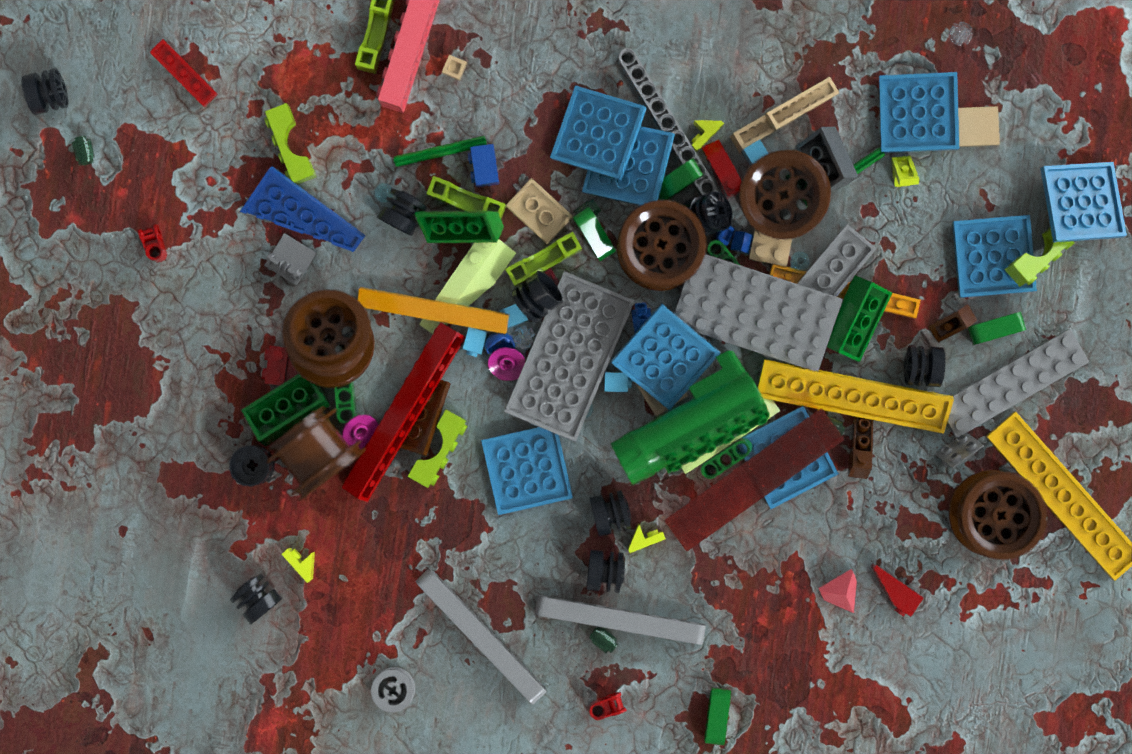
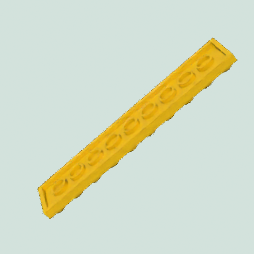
(855, 396)
(1063, 495)

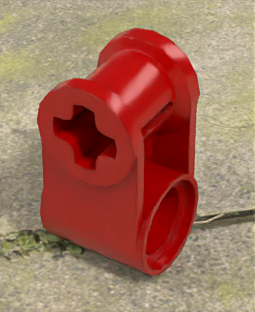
(152, 239)
(608, 706)

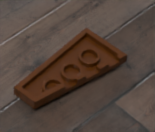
(423, 430)

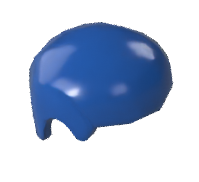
(497, 341)

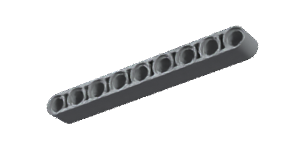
(664, 114)
(620, 619)
(481, 636)

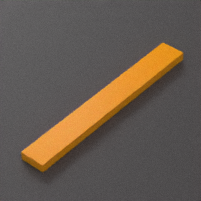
(897, 304)
(433, 310)

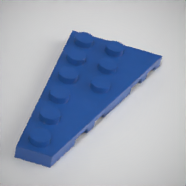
(295, 209)

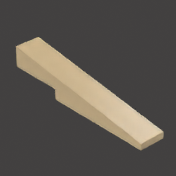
(784, 114)

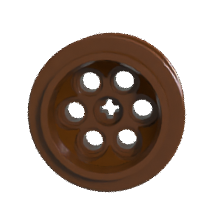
(754, 194)
(690, 235)
(323, 308)
(314, 451)
(1021, 536)

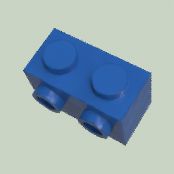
(484, 165)

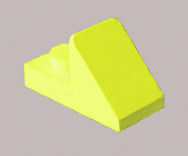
(708, 128)
(904, 171)
(639, 541)
(305, 567)

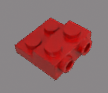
(278, 366)

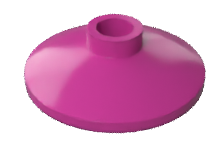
(506, 370)
(367, 427)

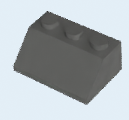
(828, 149)

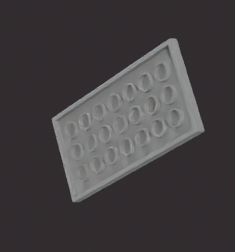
(759, 312)
(569, 357)

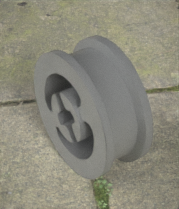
(384, 702)

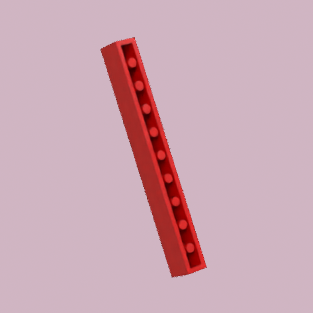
(403, 412)

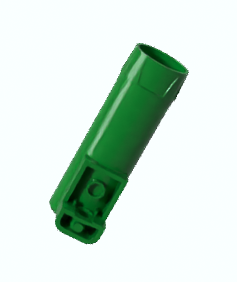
(720, 410)

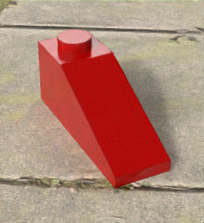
(722, 168)
(899, 594)

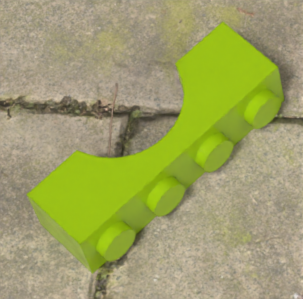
(372, 45)
(281, 122)
(461, 198)
(544, 259)
(1026, 267)
(426, 470)

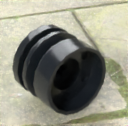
(45, 91)
(712, 211)
(401, 212)
(537, 296)
(927, 366)
(240, 465)
(610, 513)
(605, 571)
(255, 598)

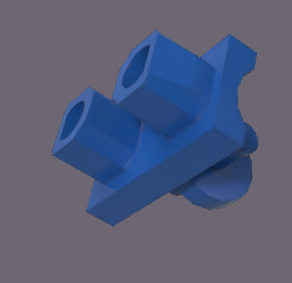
(640, 315)

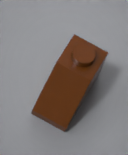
(953, 323)

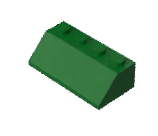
(460, 226)
(858, 317)
(284, 408)

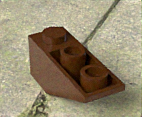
(861, 448)

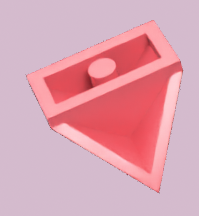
(841, 591)

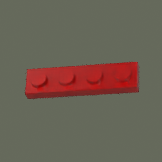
(183, 73)

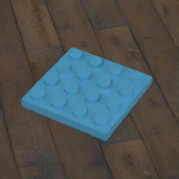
(919, 112)
(598, 132)
(642, 174)
(1083, 202)
(986, 249)
(665, 356)
(526, 470)
(807, 478)

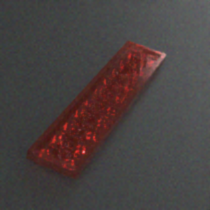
(754, 479)

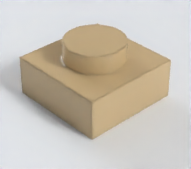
(454, 67)

